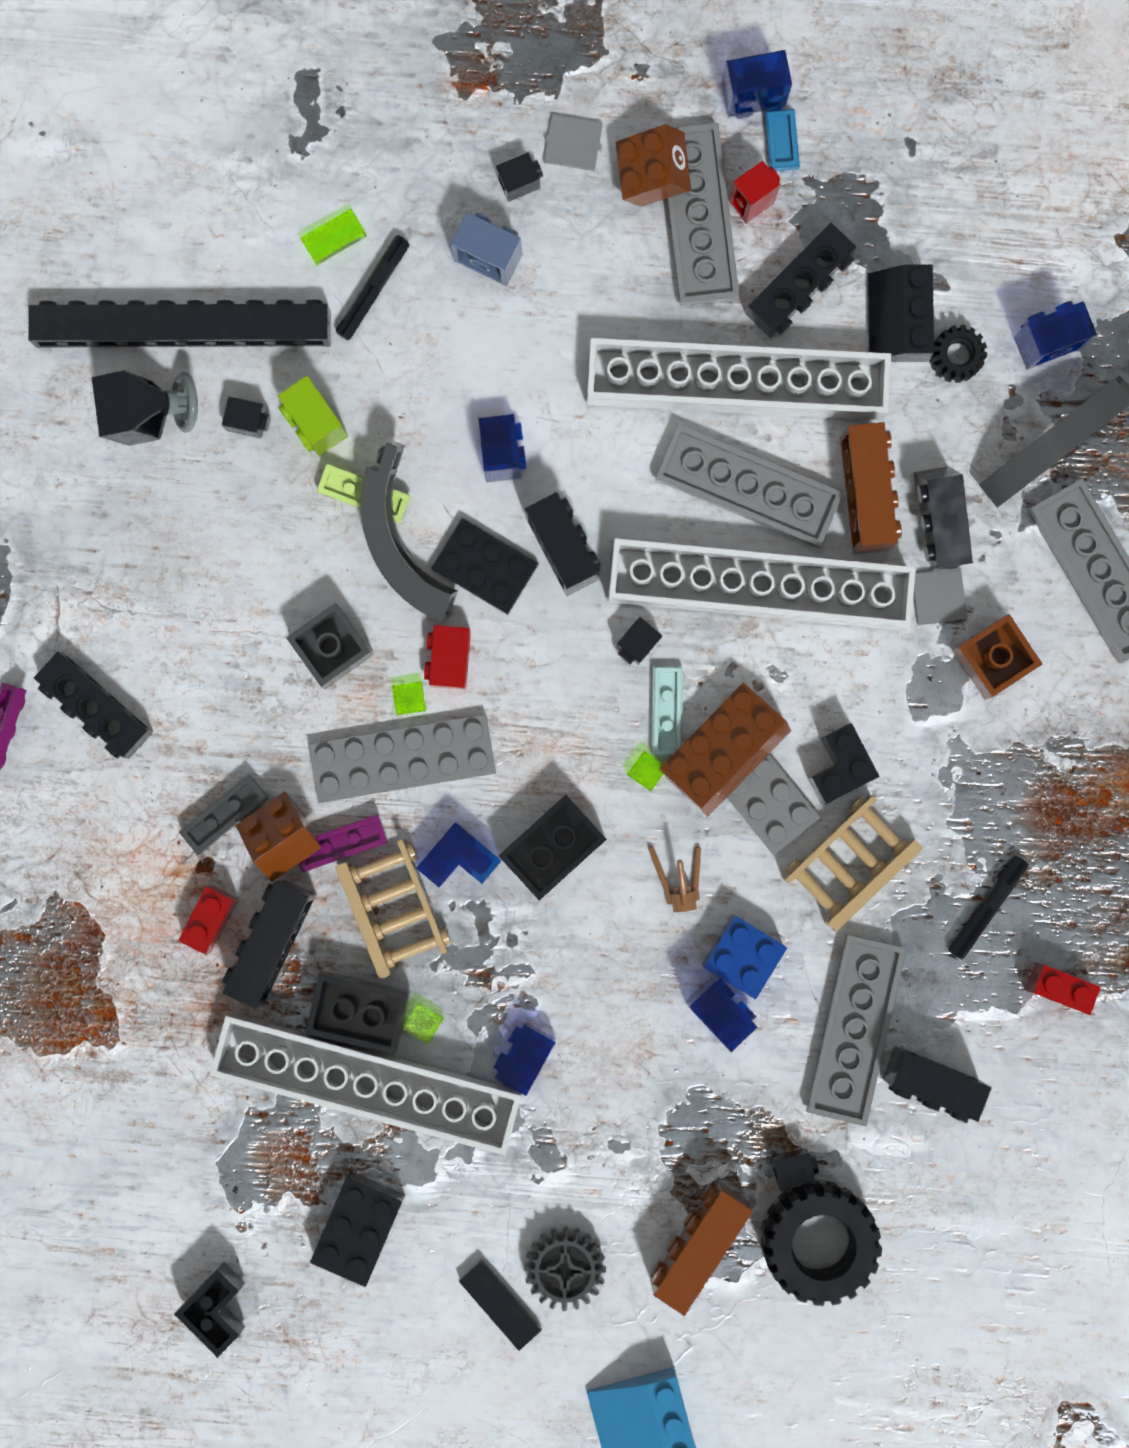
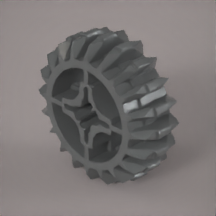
(564, 1295)

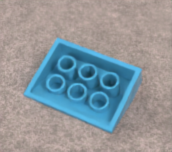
(642, 1412)

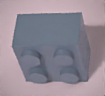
(487, 247)

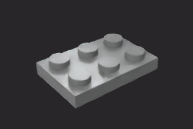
(772, 806)

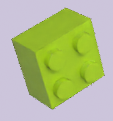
(307, 409)

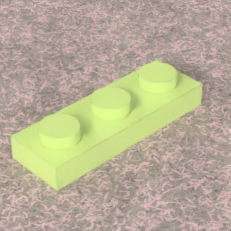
(348, 486)

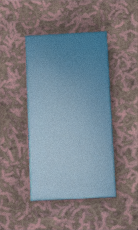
(782, 140)

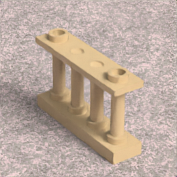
(881, 871)
(362, 904)

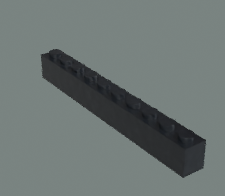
(179, 324)

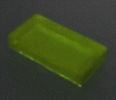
(333, 237)

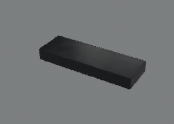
(500, 1305)

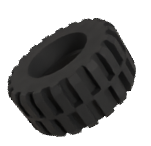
(846, 1274)

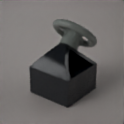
(136, 408)

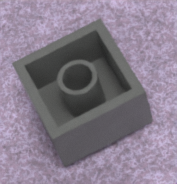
(329, 646)

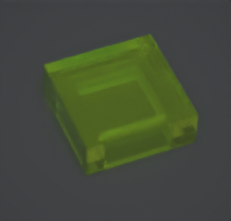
(409, 698)
(646, 771)
(423, 1023)

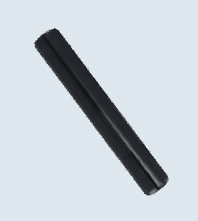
(372, 287)
(988, 907)

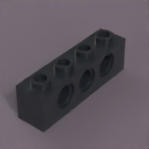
(829, 244)
(132, 730)

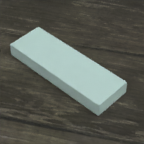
(667, 710)

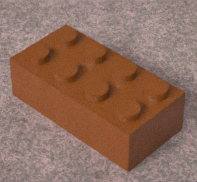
(870, 488)
(725, 749)
(699, 1247)

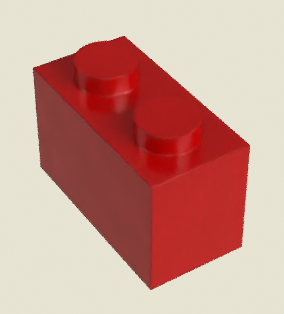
(755, 191)
(448, 657)
(208, 919)
(1063, 988)

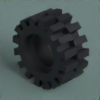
(970, 341)

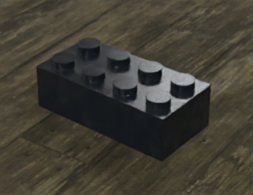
(269, 943)

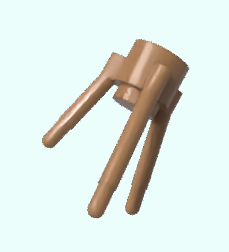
(682, 898)

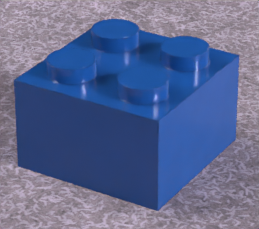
(744, 956)

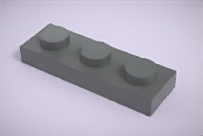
(223, 815)

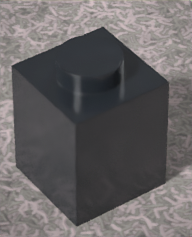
(519, 176)
(246, 417)
(638, 642)
(794, 1169)

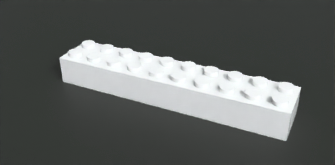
(739, 379)
(762, 584)
(366, 1083)

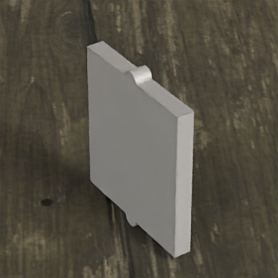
(573, 142)
(939, 597)

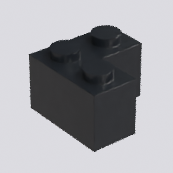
(850, 769)
(206, 1311)

